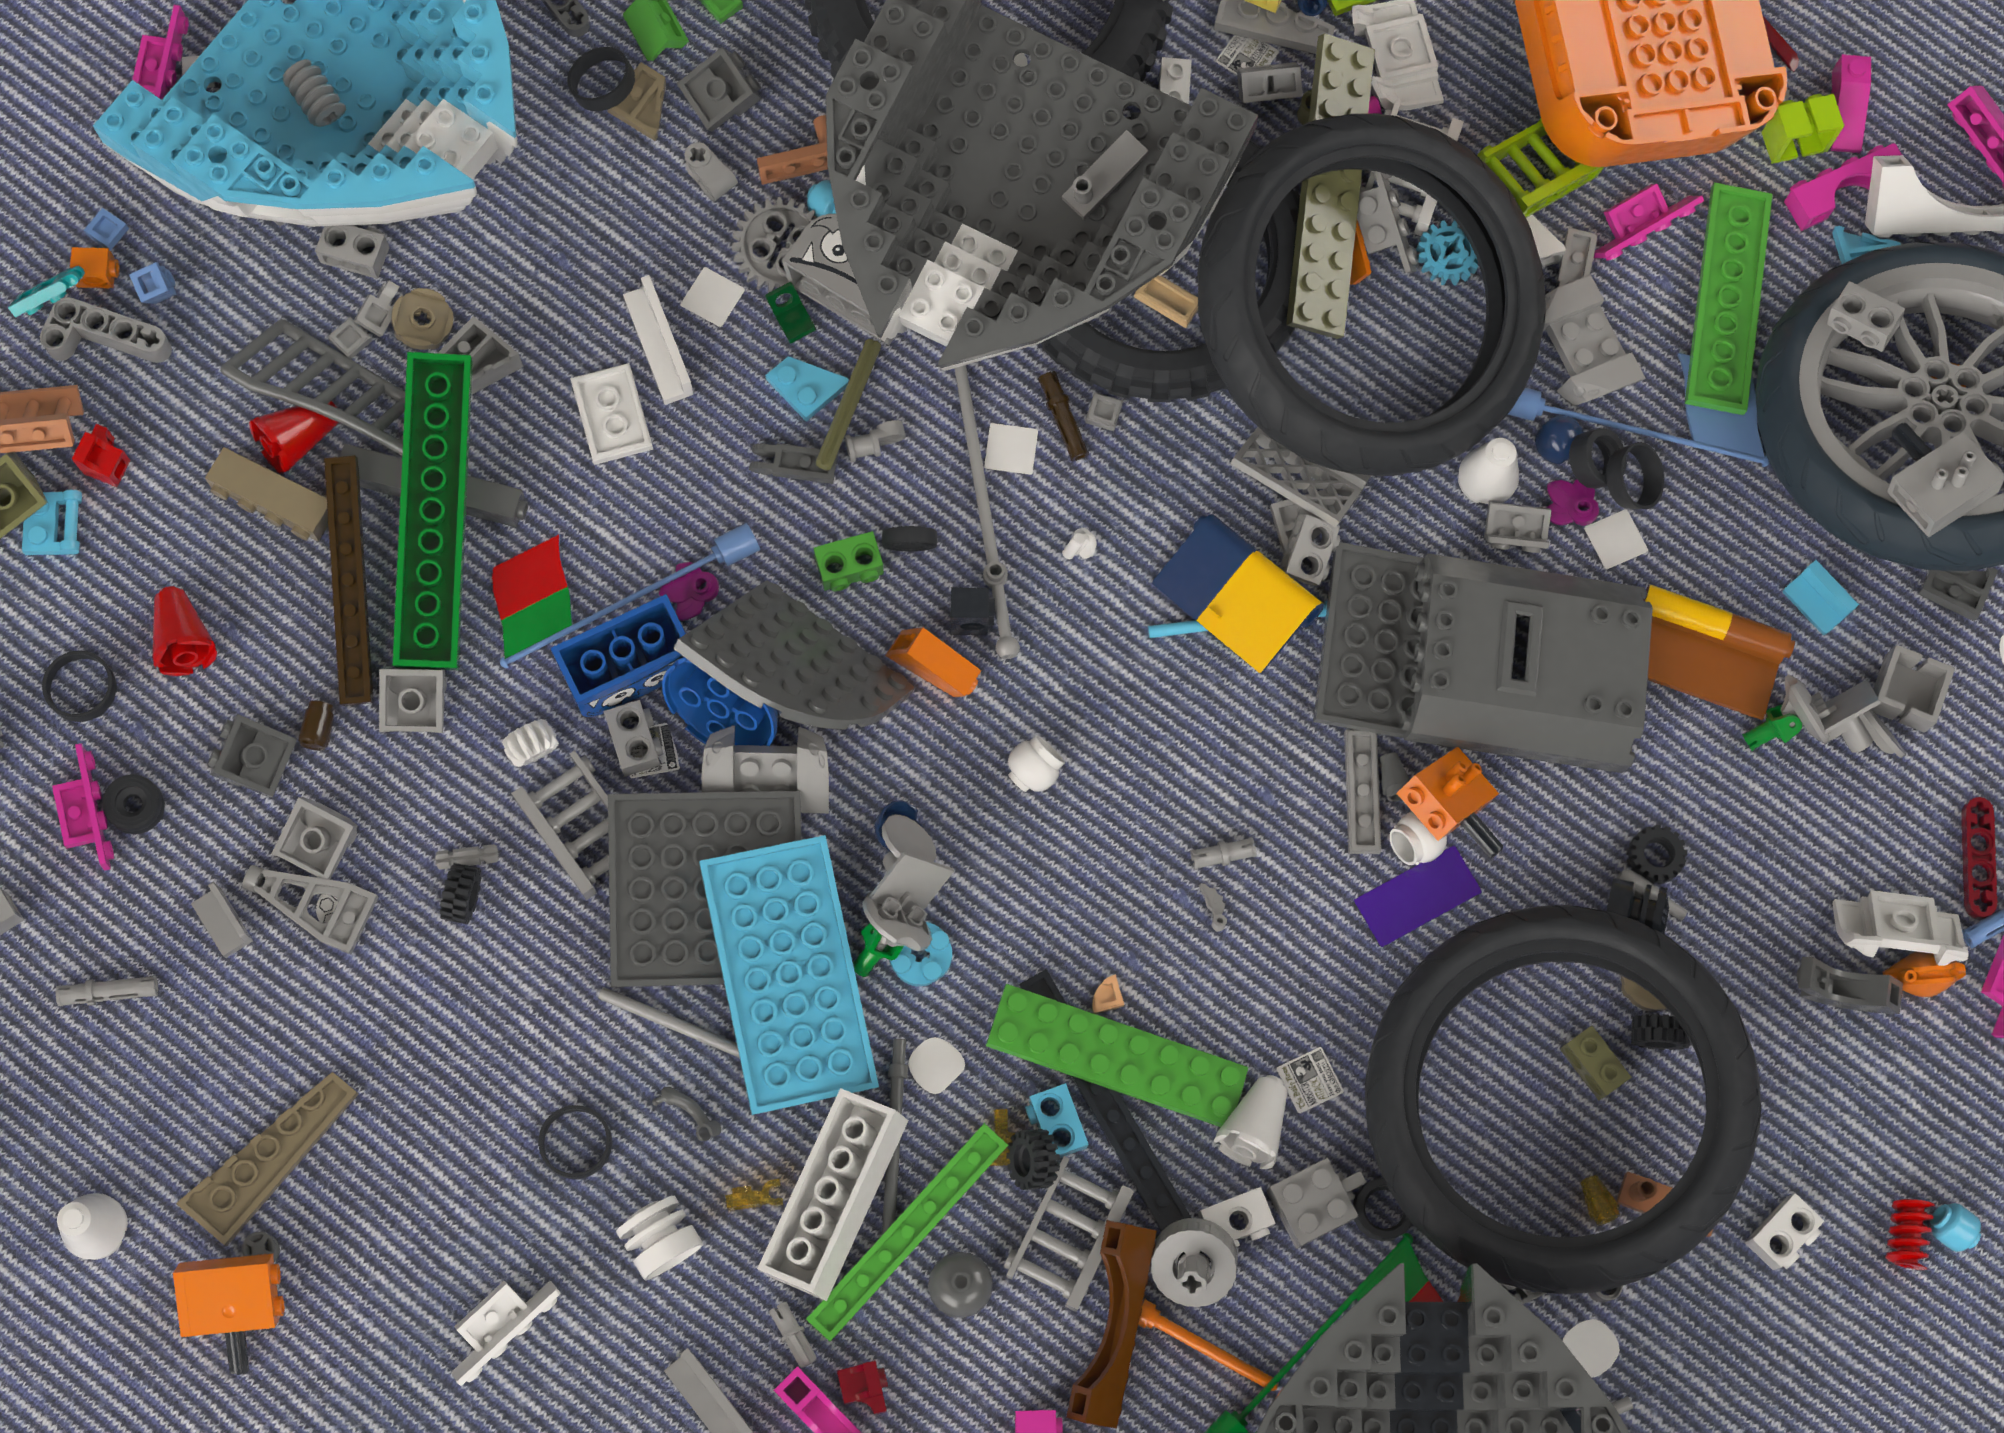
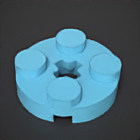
(930, 968)

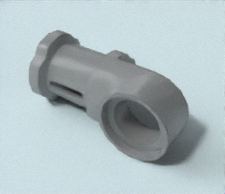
(869, 444)

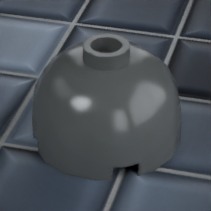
(960, 1285)

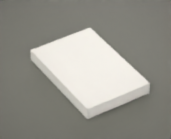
(611, 413)

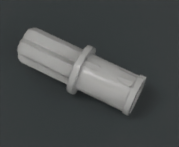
(793, 1335)

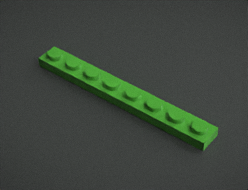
(907, 1232)

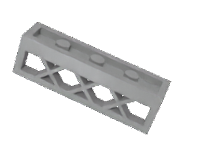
(705, 1395)

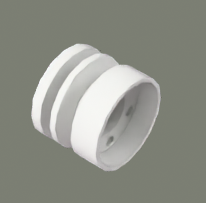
(659, 1237)

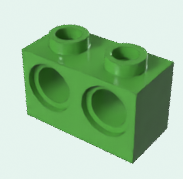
(845, 553)

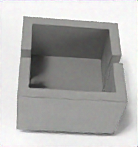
(1911, 693)

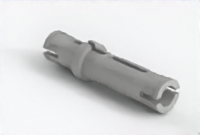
(93, 992)

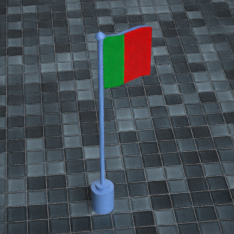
(537, 600)

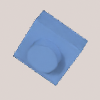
(106, 229)

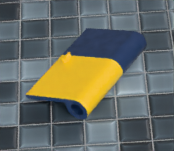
(1236, 592)

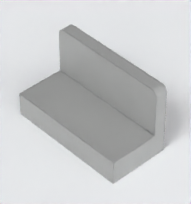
(221, 921)

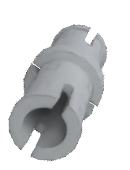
(1223, 853)

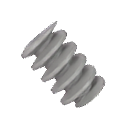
(313, 93)

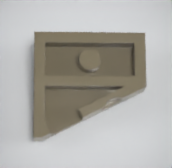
(644, 103)

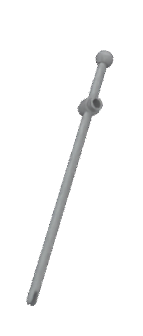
(1007, 646)

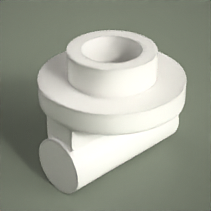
(1081, 543)

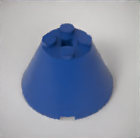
(713, 707)

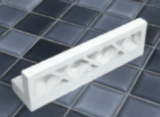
(658, 342)

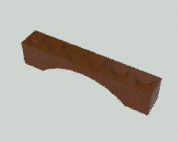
(1100, 1390)

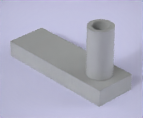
(1105, 174)

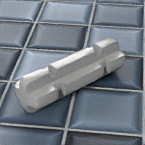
(467, 856)

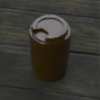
(316, 726)

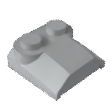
(411, 700)
(315, 838)

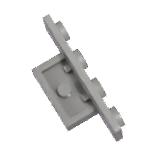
(1382, 223)

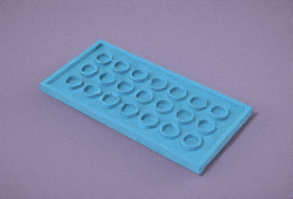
(788, 974)

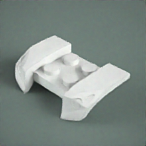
(1402, 54)
(1900, 923)

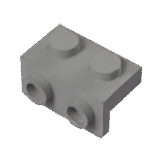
(1517, 526)

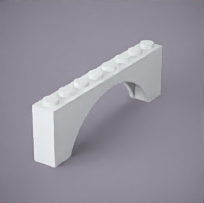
(1906, 207)

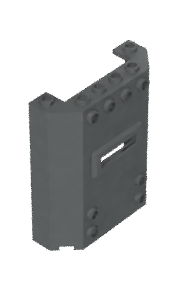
(1581, 672)

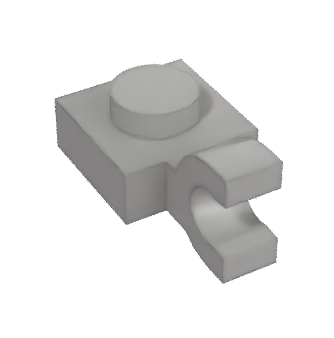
(376, 312)

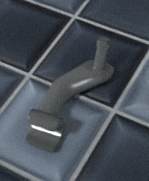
(705, 1127)

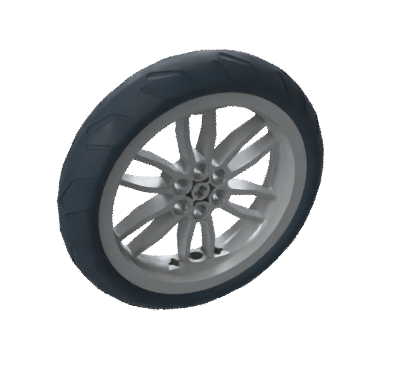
(1830, 477)

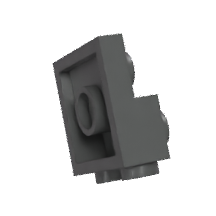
(720, 88)
(251, 755)

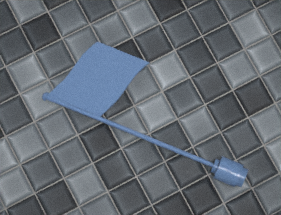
(1709, 428)

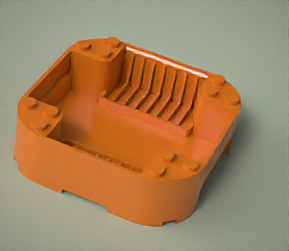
(1649, 76)

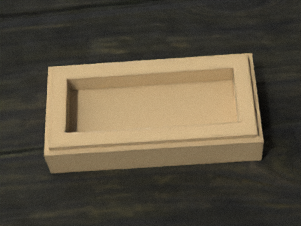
(1169, 300)

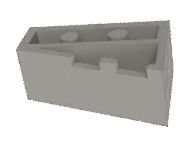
(490, 354)

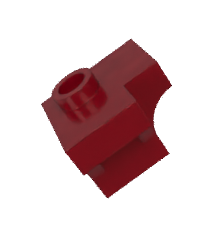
(864, 1385)

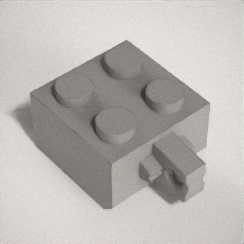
(1315, 1201)

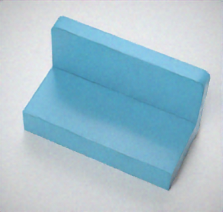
(1820, 598)

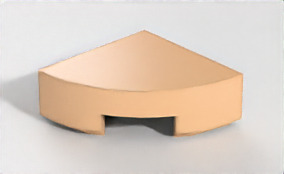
(1107, 996)

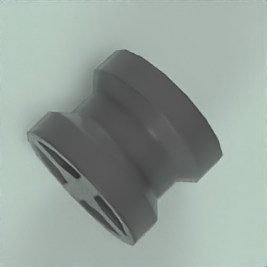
(255, 1245)

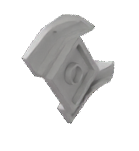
(1587, 343)
(769, 768)

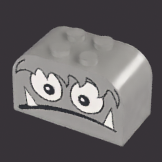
(822, 272)

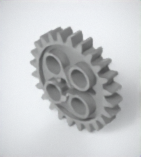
(756, 234)

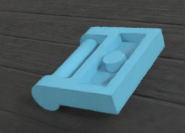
(41, 528)

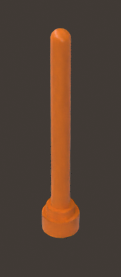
(1151, 1317)

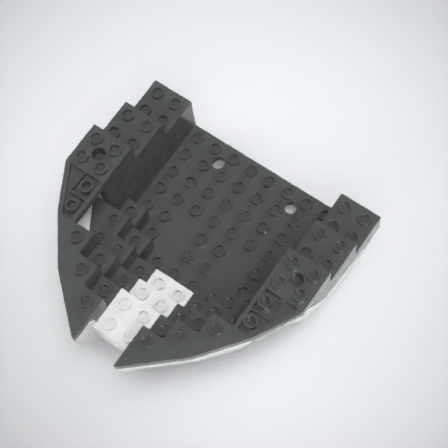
(959, 167)

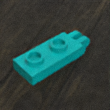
(51, 289)

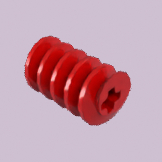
(1909, 1233)

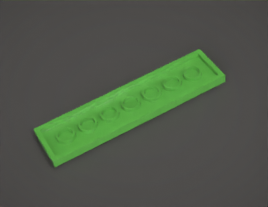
(1728, 299)
(1116, 1056)

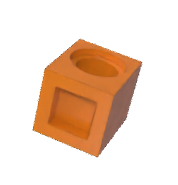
(98, 265)

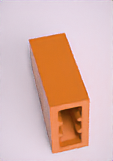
(934, 662)

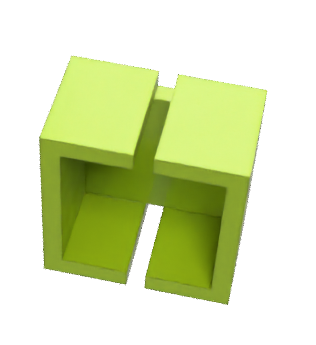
(1812, 123)

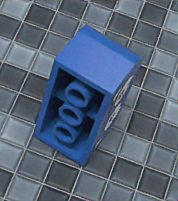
(620, 657)

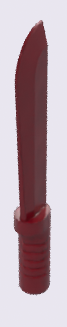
(1781, 47)

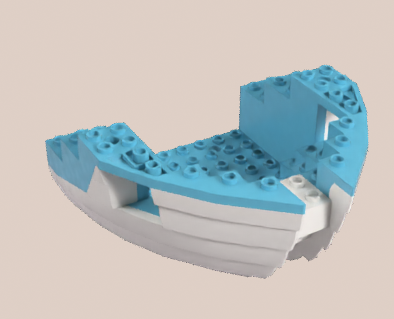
(421, 118)

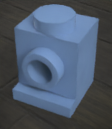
(158, 282)

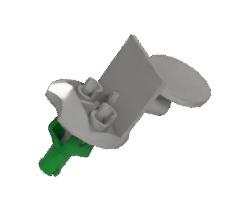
(1843, 715)
(902, 895)

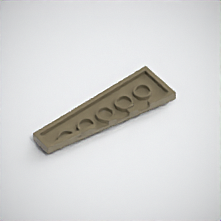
(247, 1180)

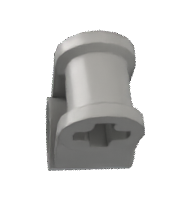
(711, 174)

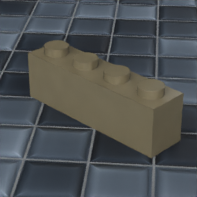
(269, 494)

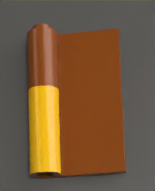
(1714, 652)

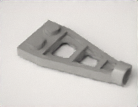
(347, 919)

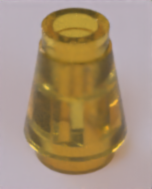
(1599, 1201)

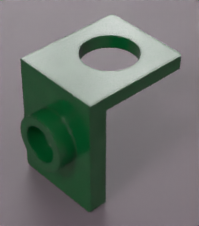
(791, 314)

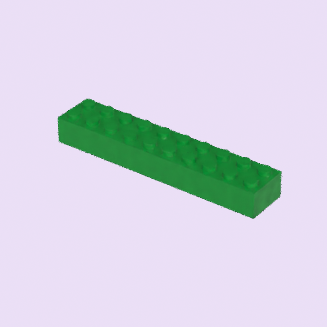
(432, 511)

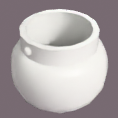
(1034, 765)
(1414, 842)

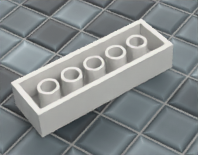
(833, 1194)

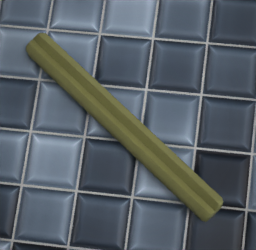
(848, 404)

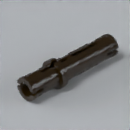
(1058, 404)

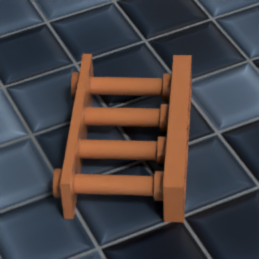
(38, 418)

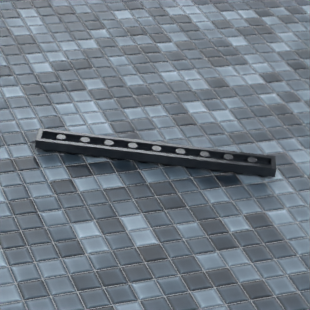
(1123, 1134)

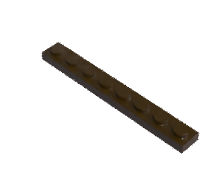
(348, 580)

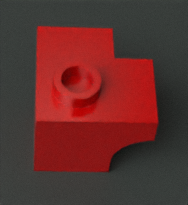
(100, 458)

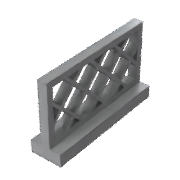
(1334, 481)

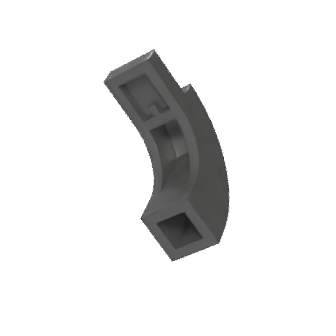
(1848, 989)

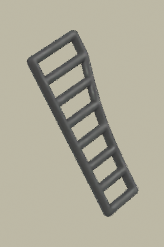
(320, 403)

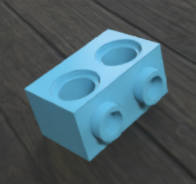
(1065, 1120)

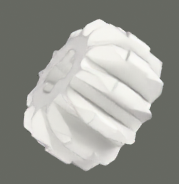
(530, 742)

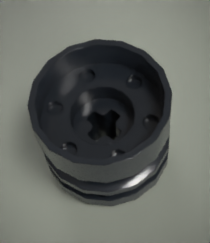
(1642, 909)

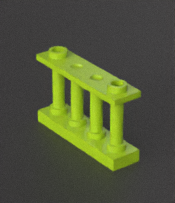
(1546, 190)

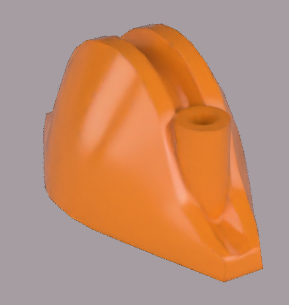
(1923, 976)

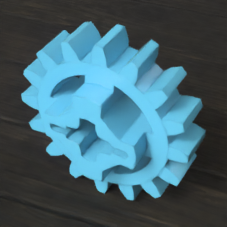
(1440, 241)

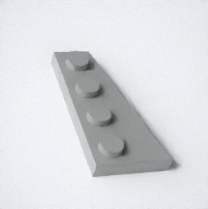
(1279, 28)

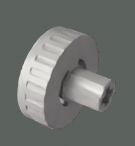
(1191, 1278)

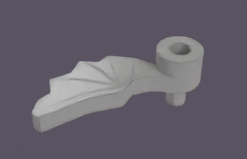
(1214, 904)

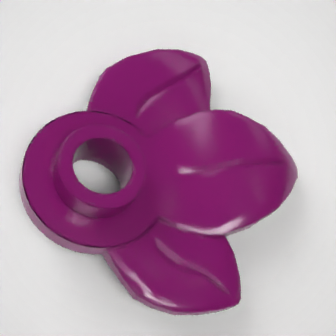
(1568, 500)
(687, 594)

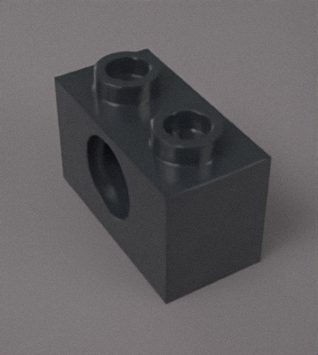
(971, 611)

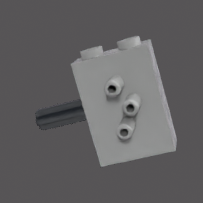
(1942, 481)

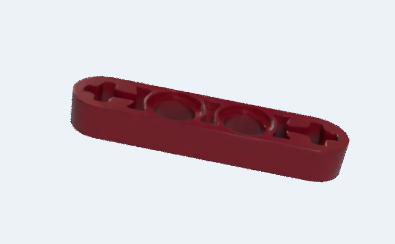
(1974, 857)

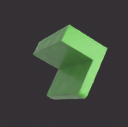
(654, 27)

